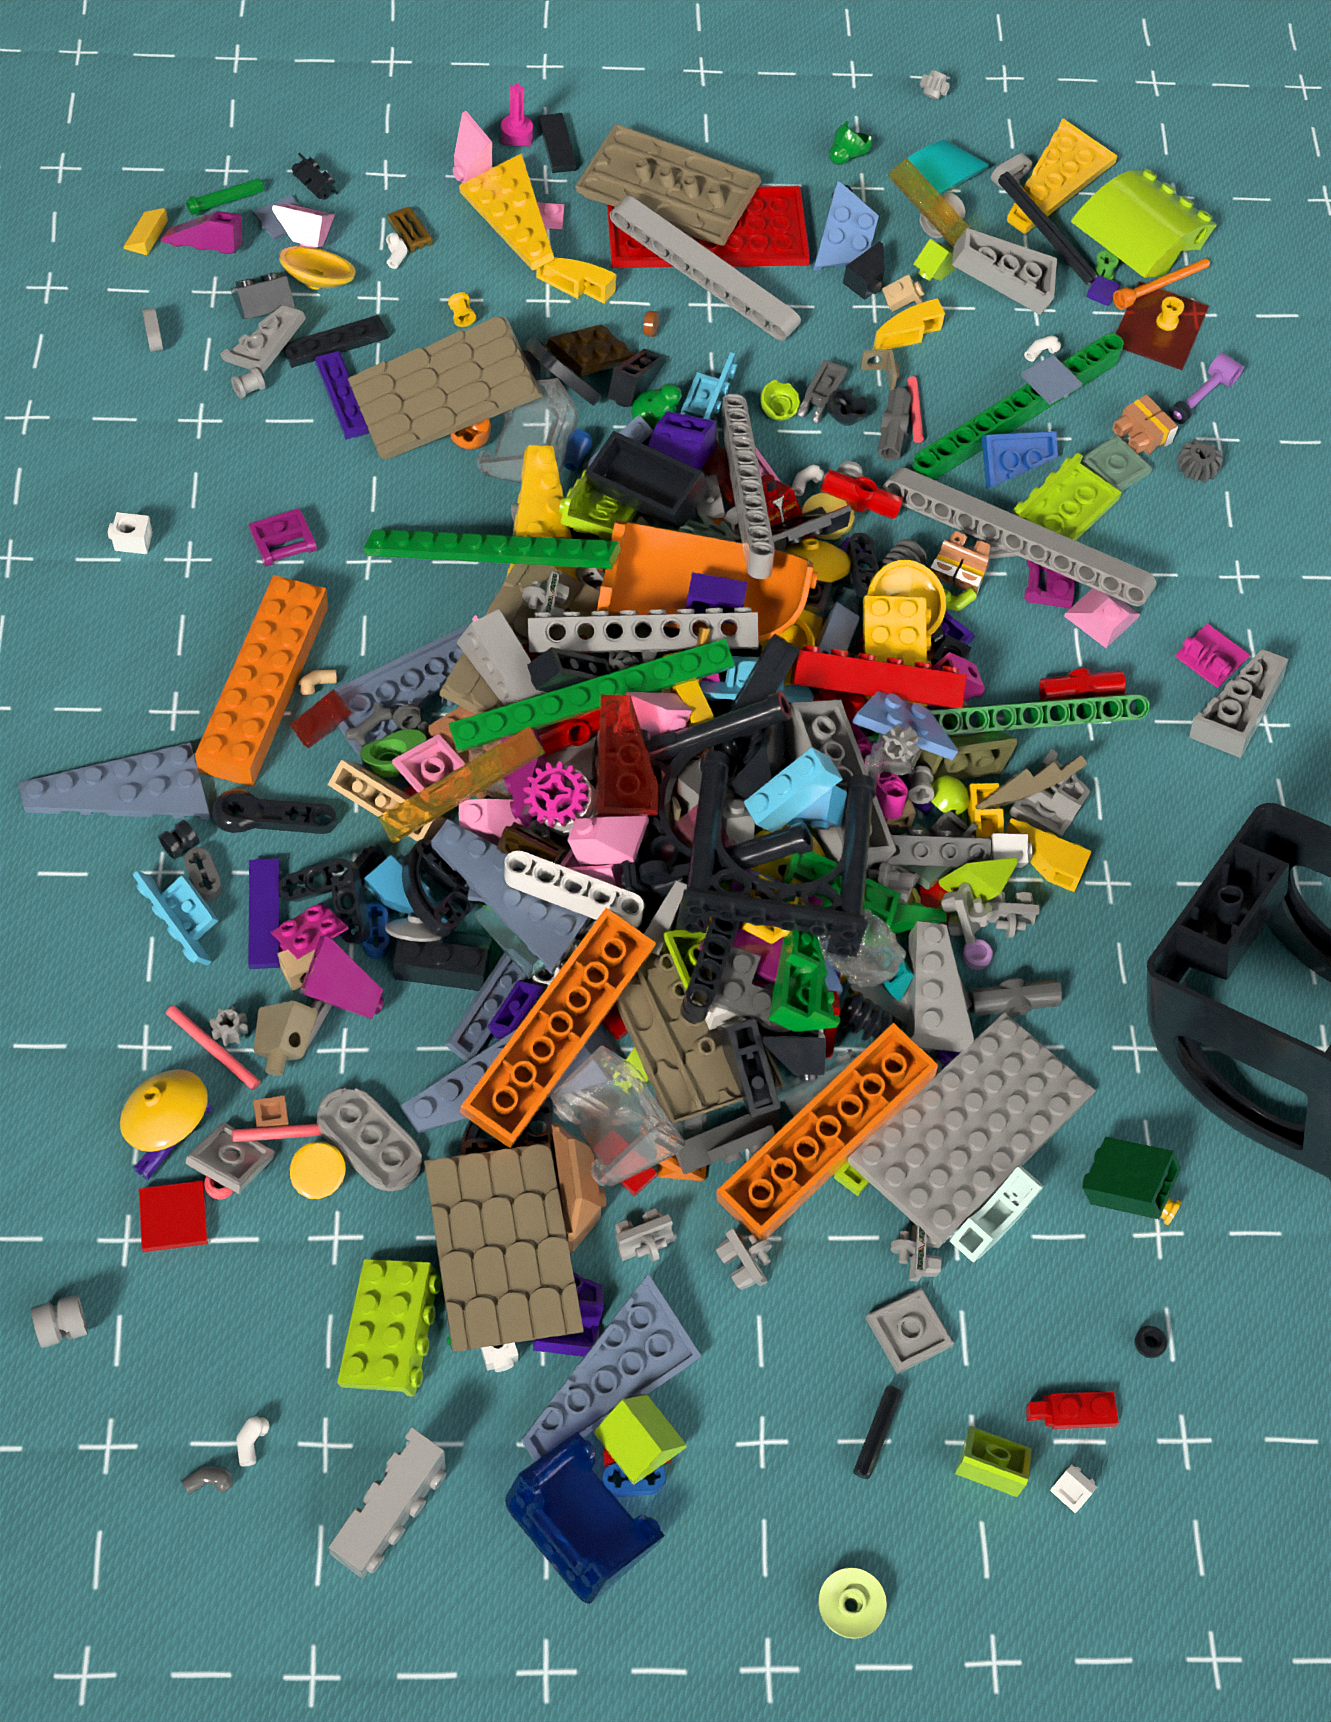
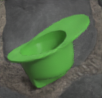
(383, 751)

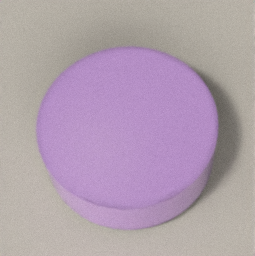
(977, 954)

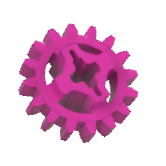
(557, 782)

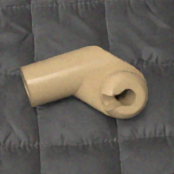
(316, 677)

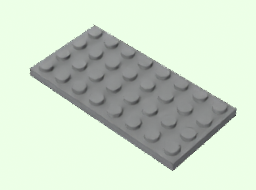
(971, 1128)

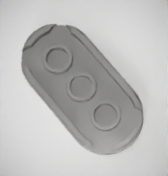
(369, 1139)

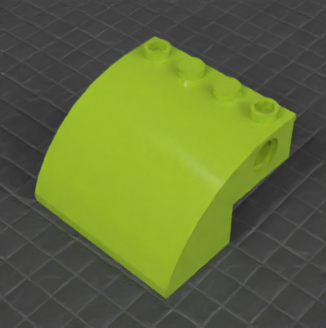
(1144, 222)

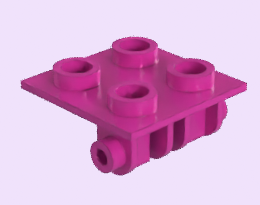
(1212, 655)
(303, 932)

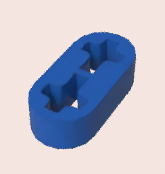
(379, 930)
(627, 1488)

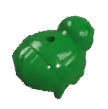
(848, 145)
(663, 400)

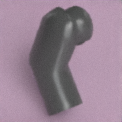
(208, 1475)

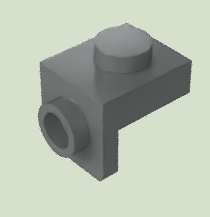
(951, 822)

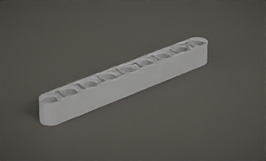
(705, 268)

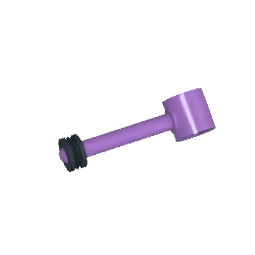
(1222, 370)

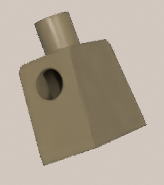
(283, 1033)

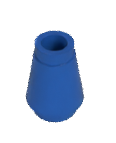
(577, 448)

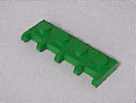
(812, 866)

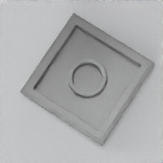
(228, 1161)
(909, 1331)

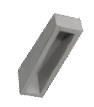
(666, 917)

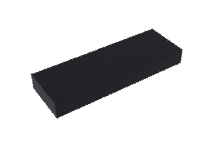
(557, 143)

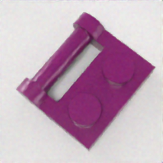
(279, 530)
(1057, 591)

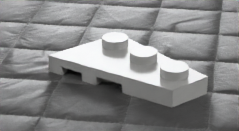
(267, 341)

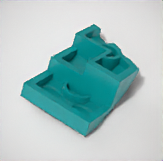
(946, 165)

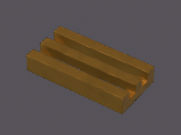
(417, 242)

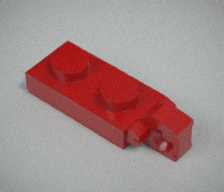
(1075, 1410)

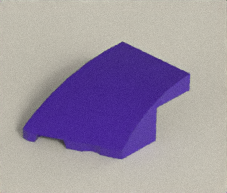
(591, 1307)

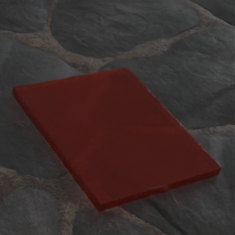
(1147, 339)

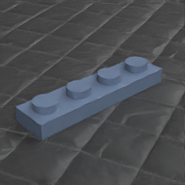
(473, 1026)

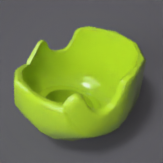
(779, 401)
(950, 794)

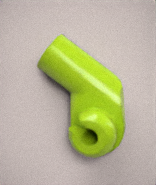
(958, 602)

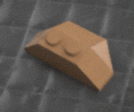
(578, 1190)

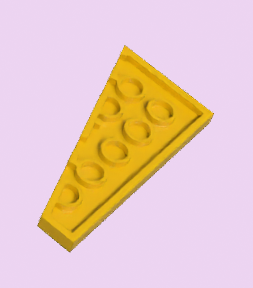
(1062, 171)
(510, 207)
(540, 499)

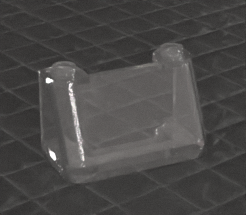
(539, 423)
(616, 1117)

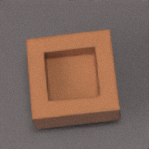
(271, 1112)

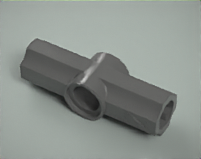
(894, 424)
(1015, 997)

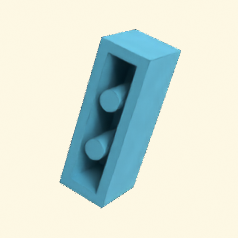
(792, 790)

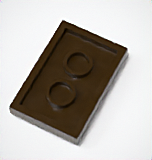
(589, 349)

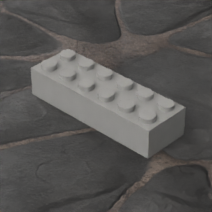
(829, 731)

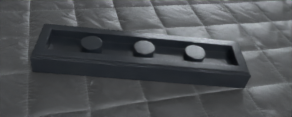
(336, 339)

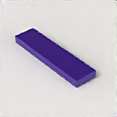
(334, 377)
(263, 913)

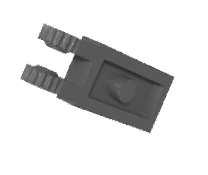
(826, 380)

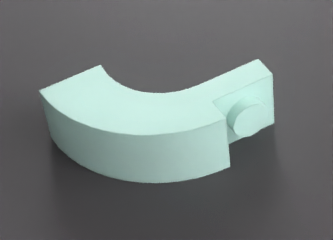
(997, 1215)

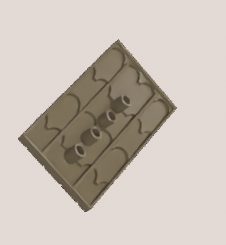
(674, 182)
(444, 387)
(465, 683)
(677, 1055)
(502, 1247)

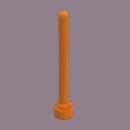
(1126, 297)

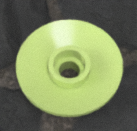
(864, 1591)

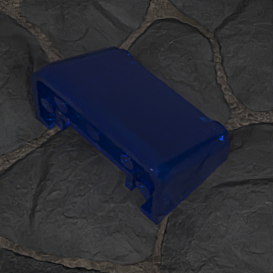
(579, 1520)

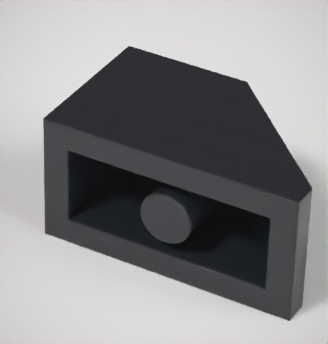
(866, 272)

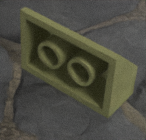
(977, 756)

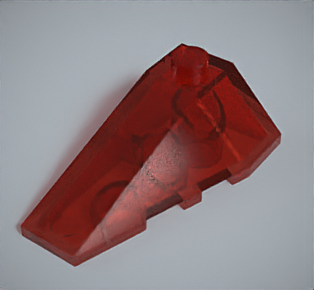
(623, 765)

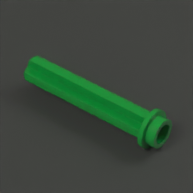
(224, 196)

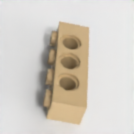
(376, 794)

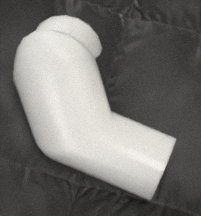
(398, 250)
(1049, 342)
(811, 472)
(247, 1436)

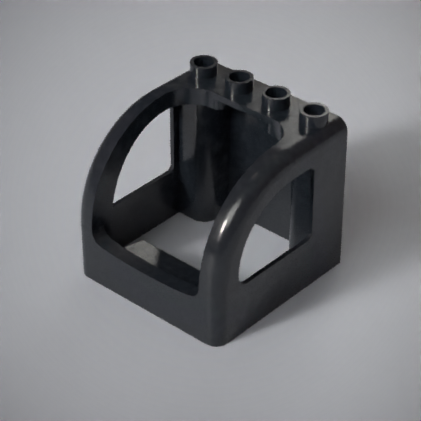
(1238, 897)

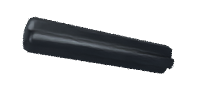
(877, 1432)

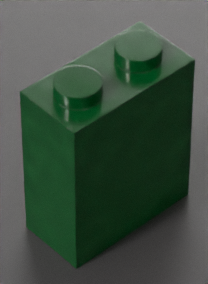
(1131, 1177)

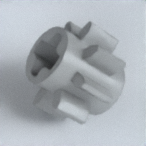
(934, 85)
(901, 743)
(236, 1024)

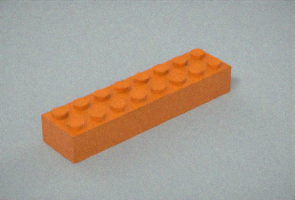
(262, 681)
(557, 1028)
(826, 1133)

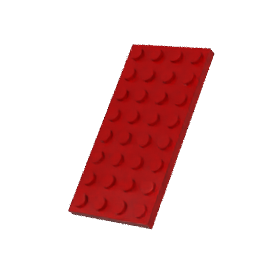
(766, 235)

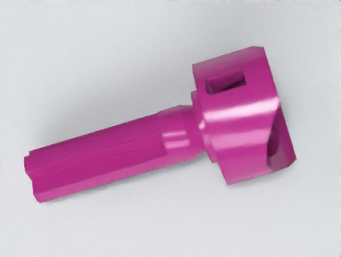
(516, 127)

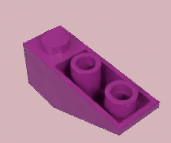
(212, 231)
(518, 781)

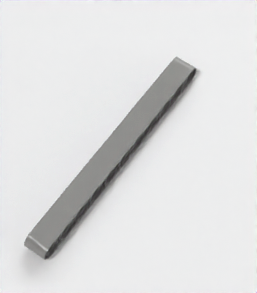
(747, 487)
(1021, 537)

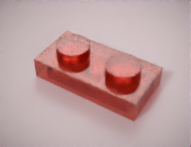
(320, 718)

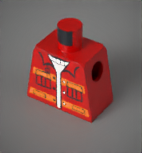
(779, 500)

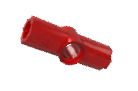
(861, 494)
(1082, 684)
(559, 737)

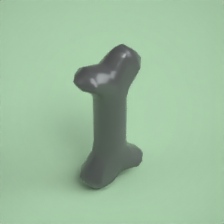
(360, 732)

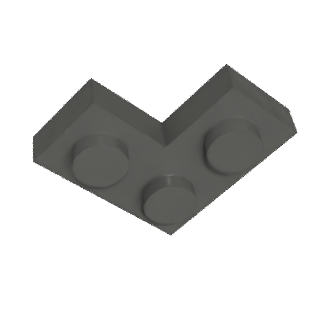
(736, 991)

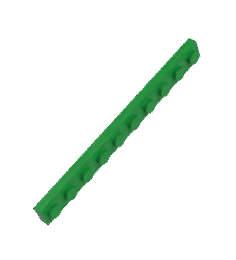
(493, 548)
(585, 696)

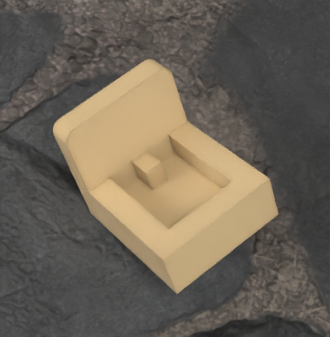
(903, 292)

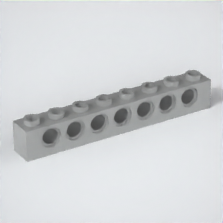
(541, 625)

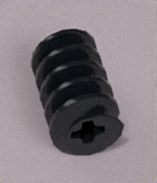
(865, 1016)

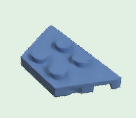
(846, 231)
(887, 710)

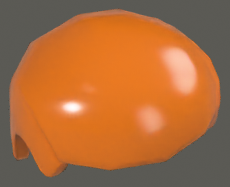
(472, 436)

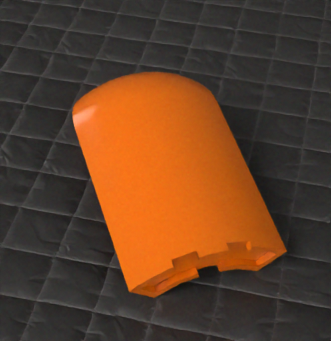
(658, 568)

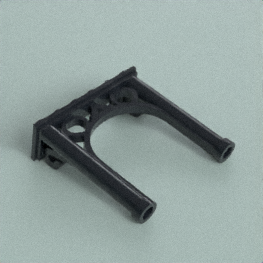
(655, 878)
(706, 898)

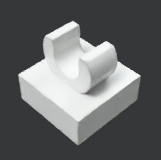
(1074, 1488)

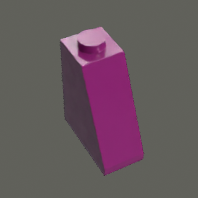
(340, 981)

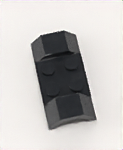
(810, 523)

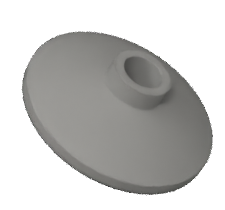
(411, 929)

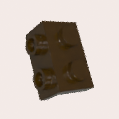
(523, 839)

